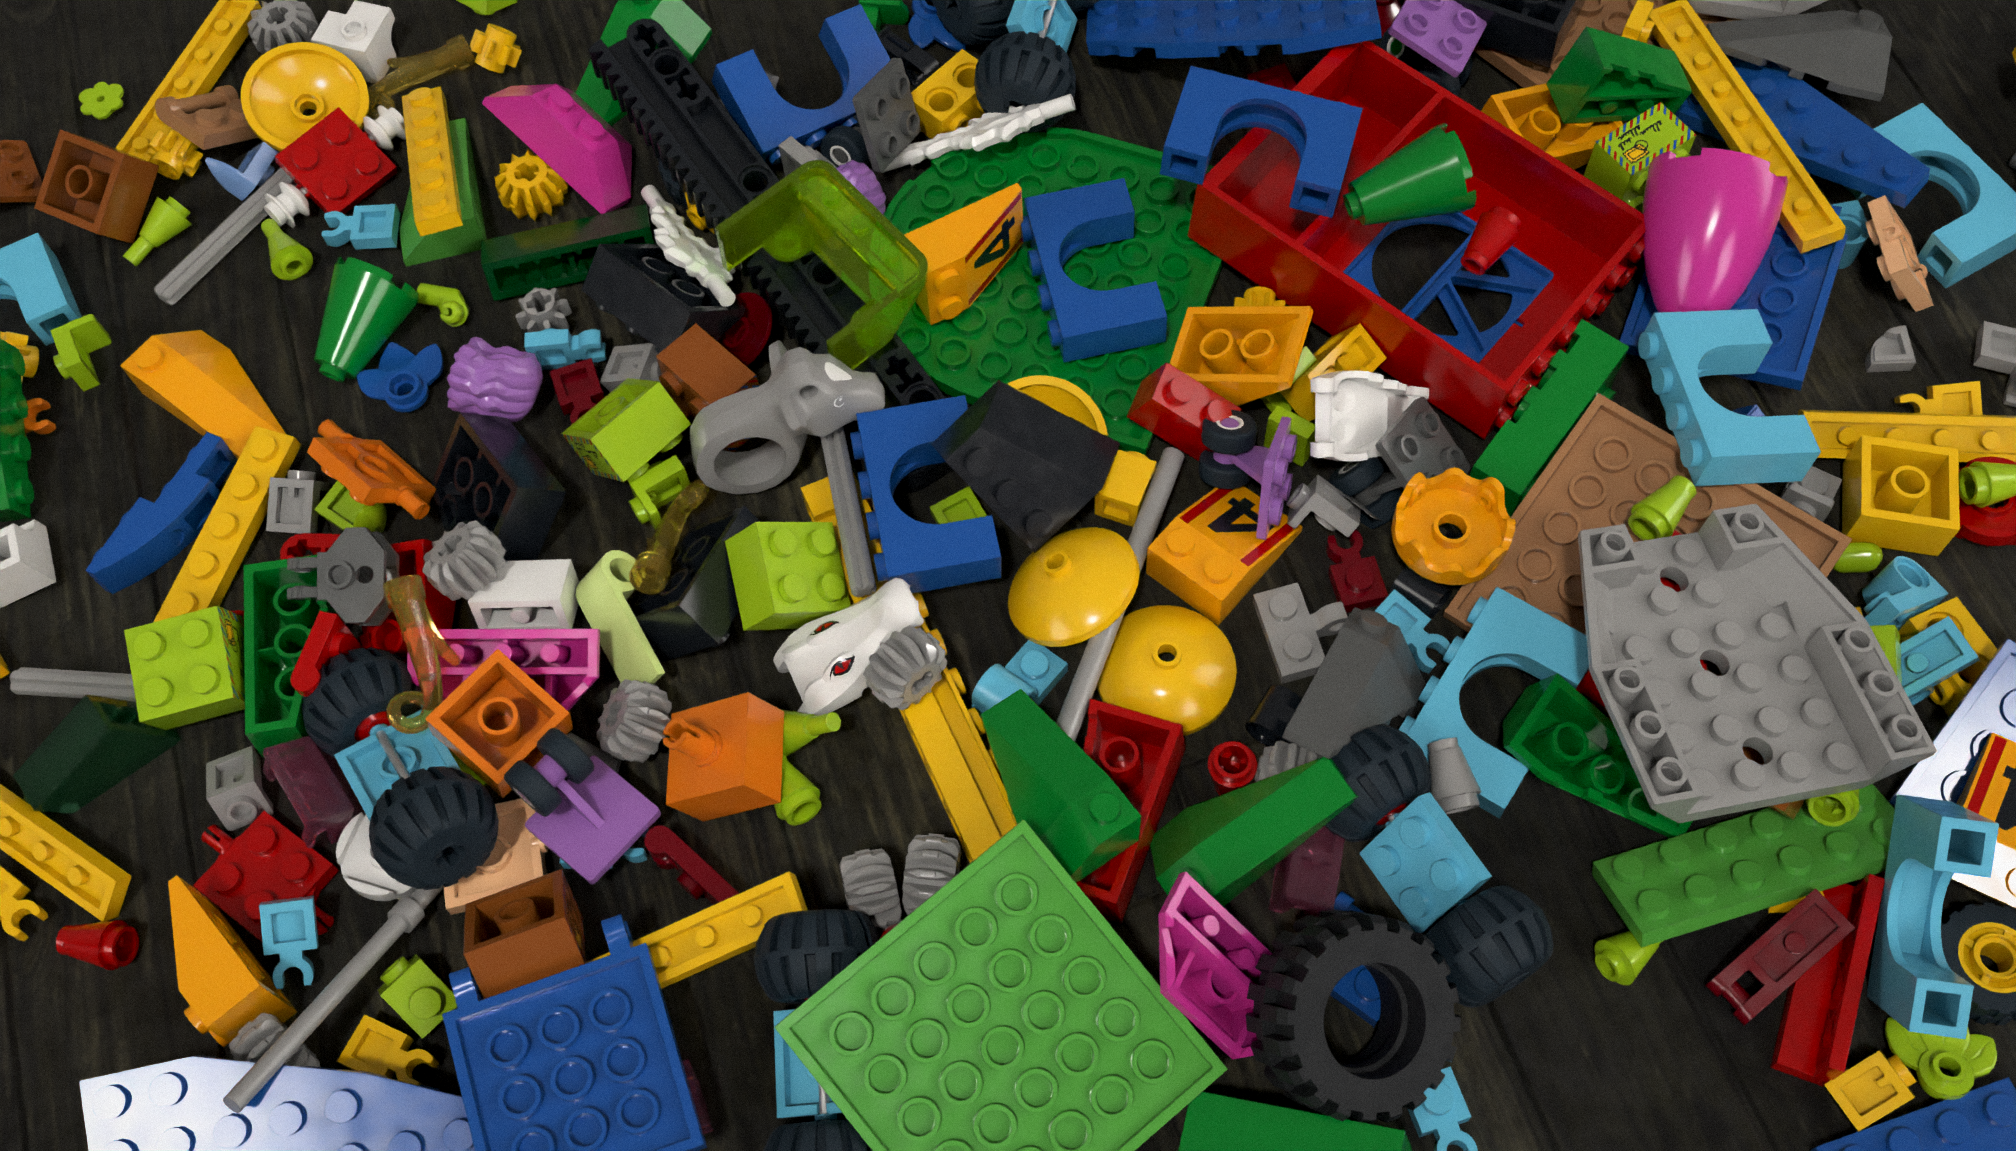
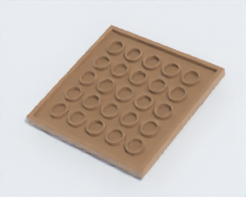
(1592, 484)

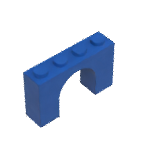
(1221, 103)
(770, 119)
(1086, 319)
(918, 552)

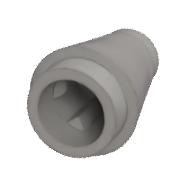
(1452, 777)

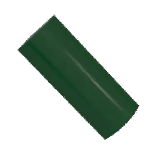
(558, 252)

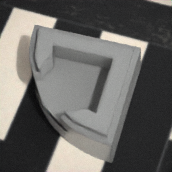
(1891, 352)

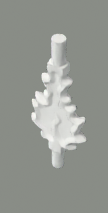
(984, 131)
(687, 250)

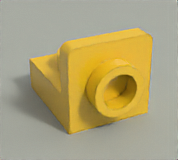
(1872, 1089)

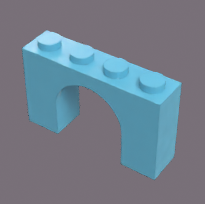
(1986, 200)
(36, 280)
(1712, 440)
(1507, 635)
(1908, 962)

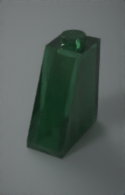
(90, 754)

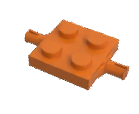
(370, 470)

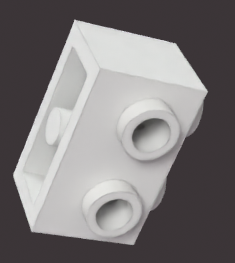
(535, 590)

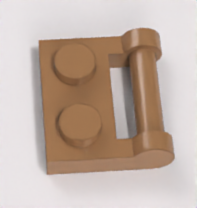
(214, 117)

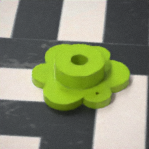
(101, 100)

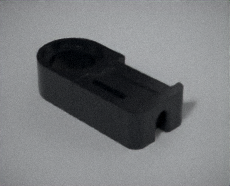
(916, 61)

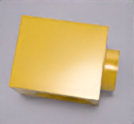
(1125, 487)

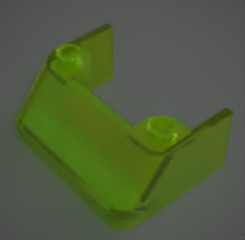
(827, 214)

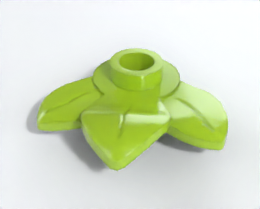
(1927, 1052)

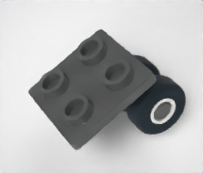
(884, 120)
(1409, 446)

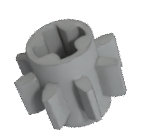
(543, 310)

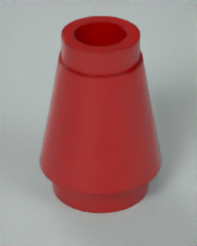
(1491, 239)
(1231, 766)
(99, 943)

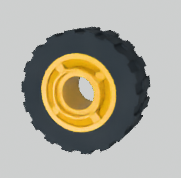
(1990, 933)

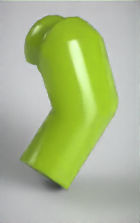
(448, 300)
(1859, 558)

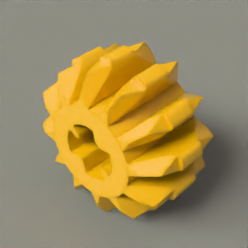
(529, 186)

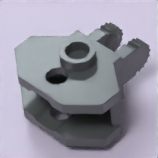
(351, 576)

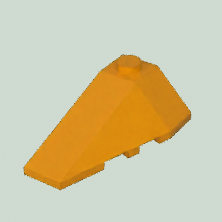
(200, 386)

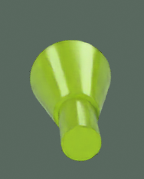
(162, 223)
(287, 256)
(804, 727)
(1622, 957)

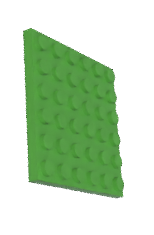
(1002, 1022)

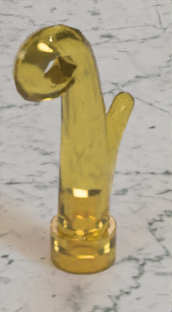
(418, 69)
(653, 566)
(423, 641)

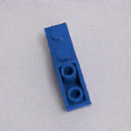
(160, 530)

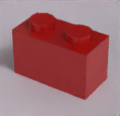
(1175, 408)

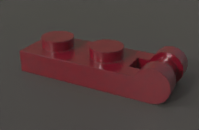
(696, 875)
(1782, 955)

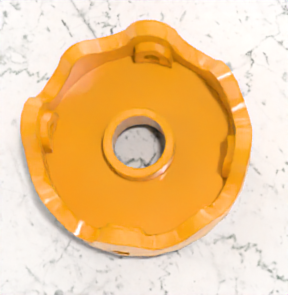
(1459, 500)

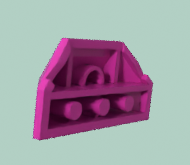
(569, 140)
(556, 659)
(1208, 965)

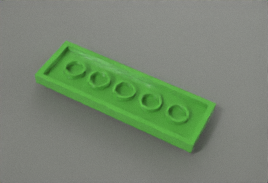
(1742, 867)

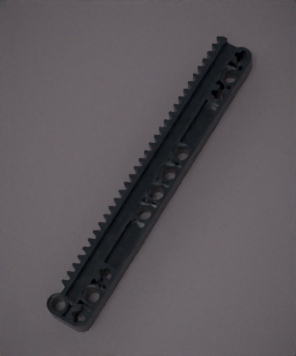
(719, 173)

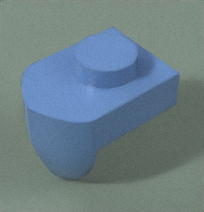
(251, 172)

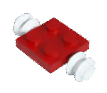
(335, 164)

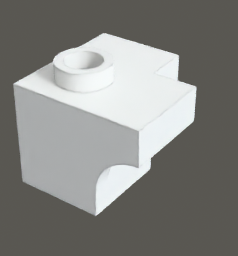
(360, 36)
(24, 561)

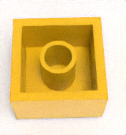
(1901, 495)

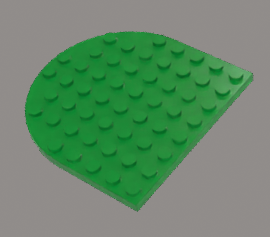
(1004, 328)

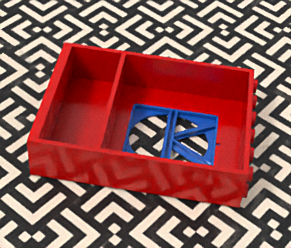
(1568, 258)

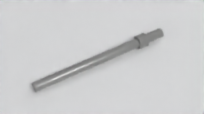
(401, 918)

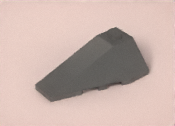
(1832, 45)
(1358, 685)

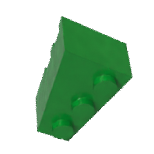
(1615, 79)

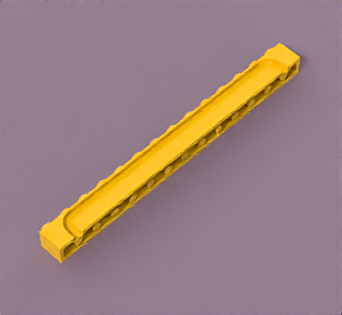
(940, 723)

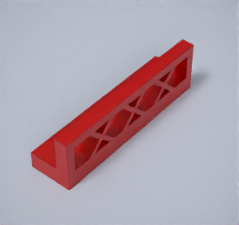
(1826, 998)

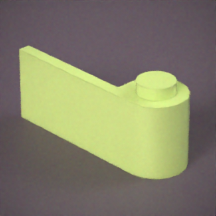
(603, 601)

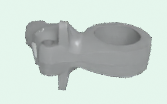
(800, 398)

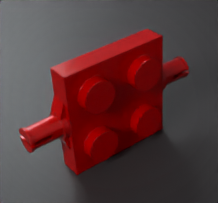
(262, 867)

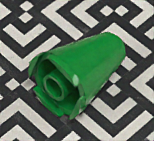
(1414, 181)
(359, 317)

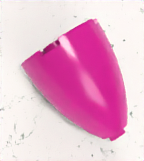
(1707, 226)

